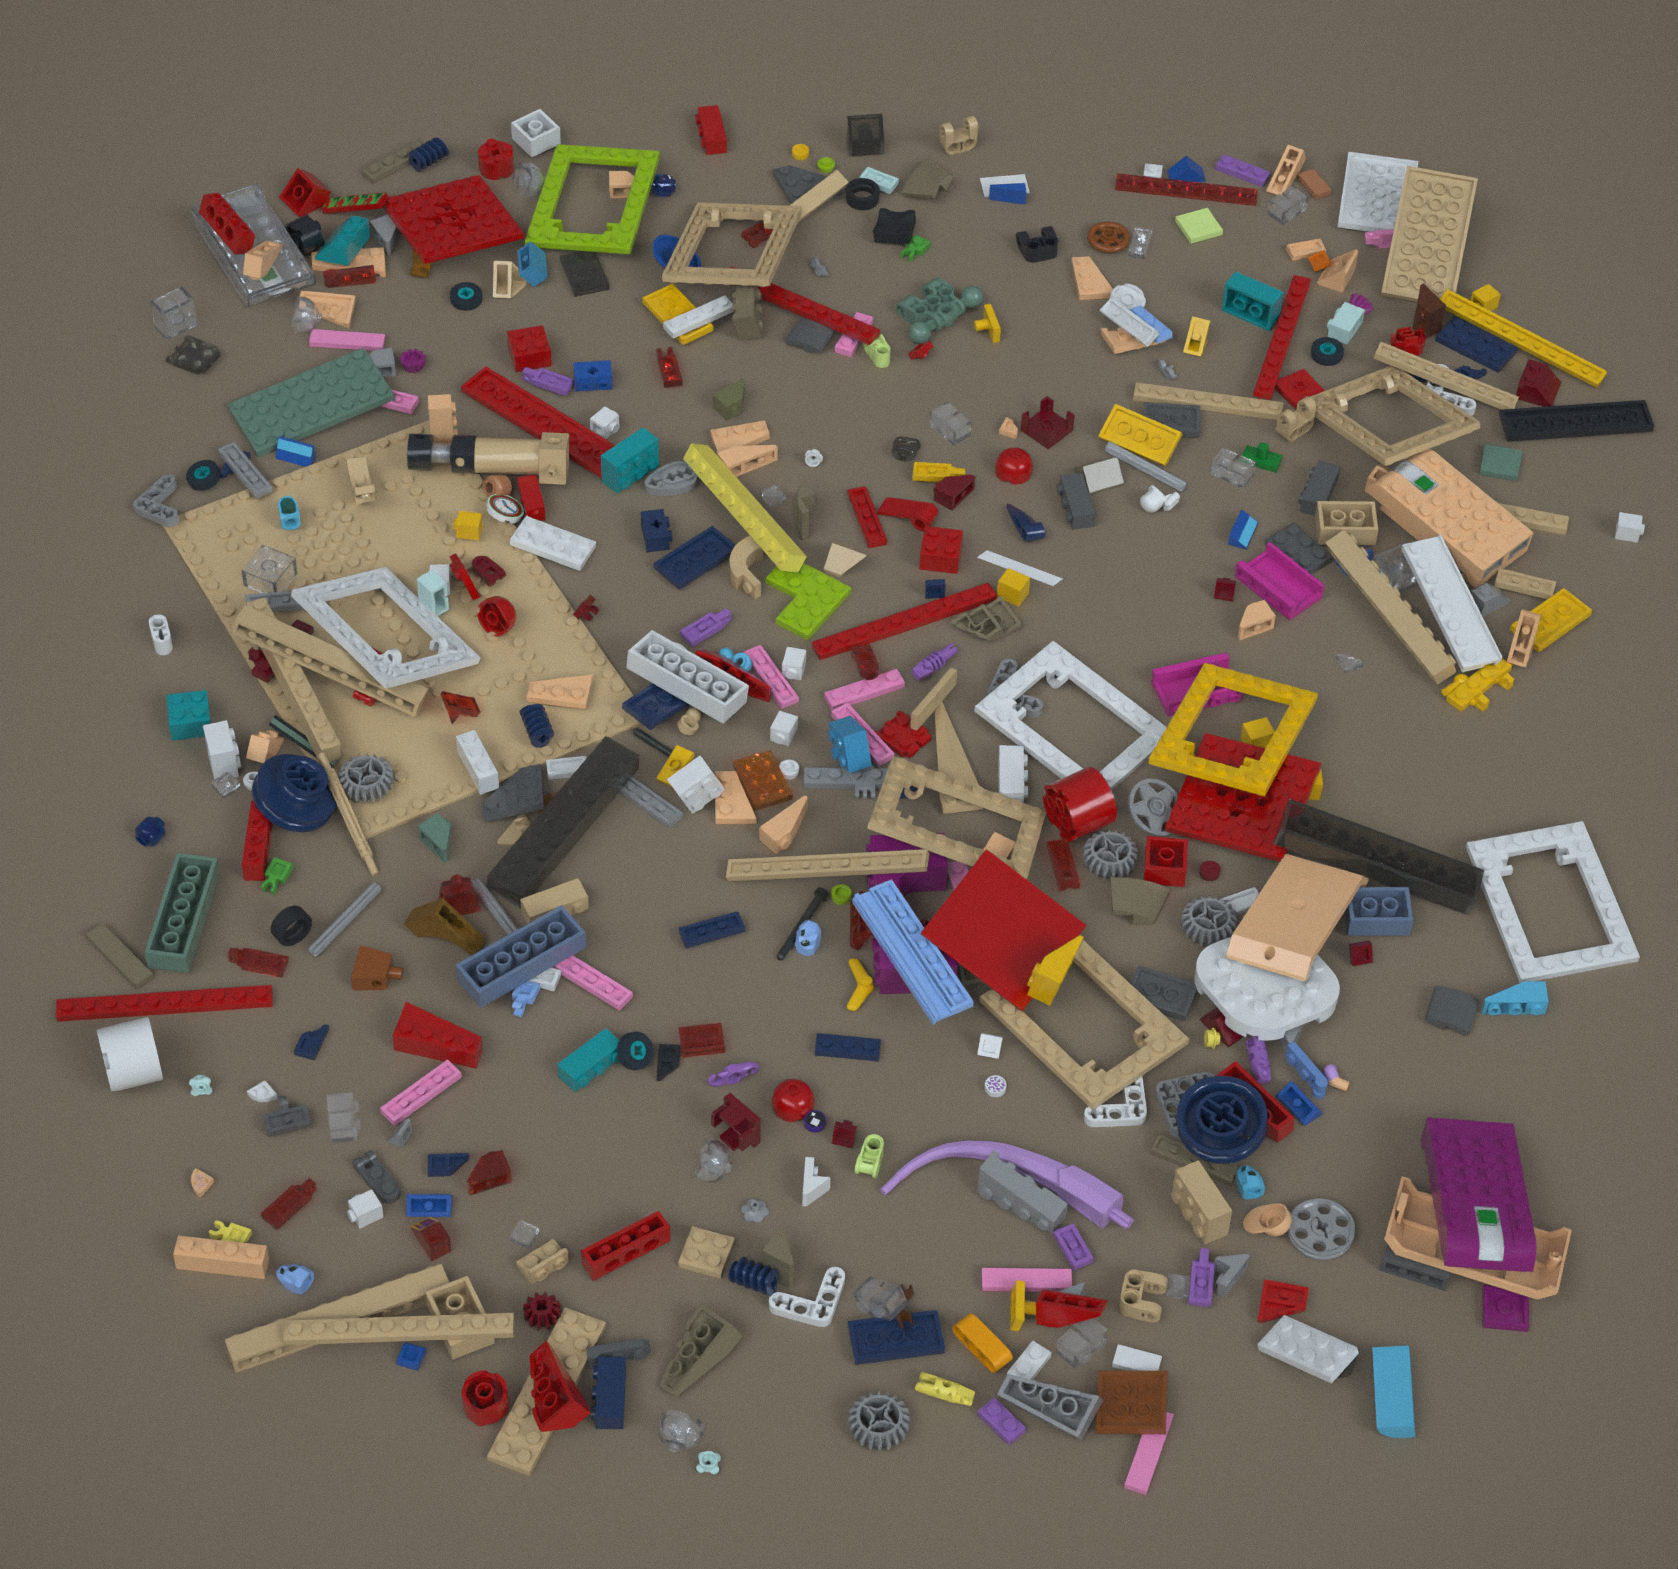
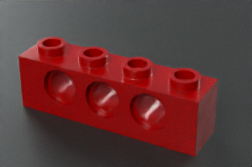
(226, 223)
(256, 845)
(625, 1245)

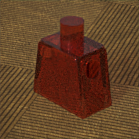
(460, 894)

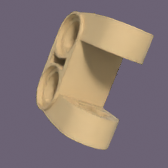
(959, 139)
(1297, 423)
(1145, 1282)

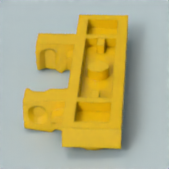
(1472, 689)

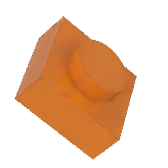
(1319, 260)

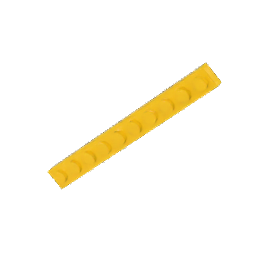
(1523, 339)

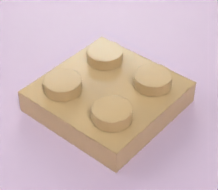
(706, 1252)

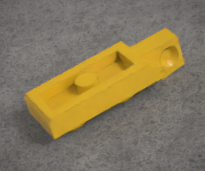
(934, 471)

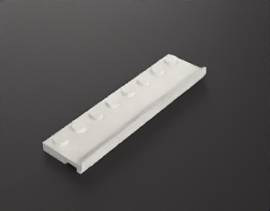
(1451, 603)

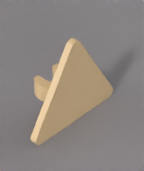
(514, 831)

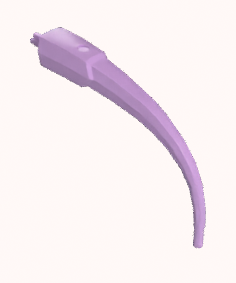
(1071, 1184)

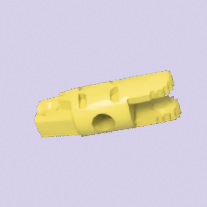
(944, 1389)

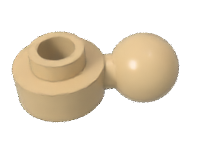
(689, 722)

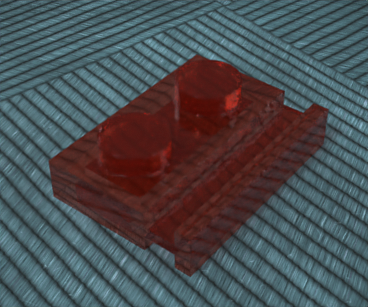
(701, 1040)

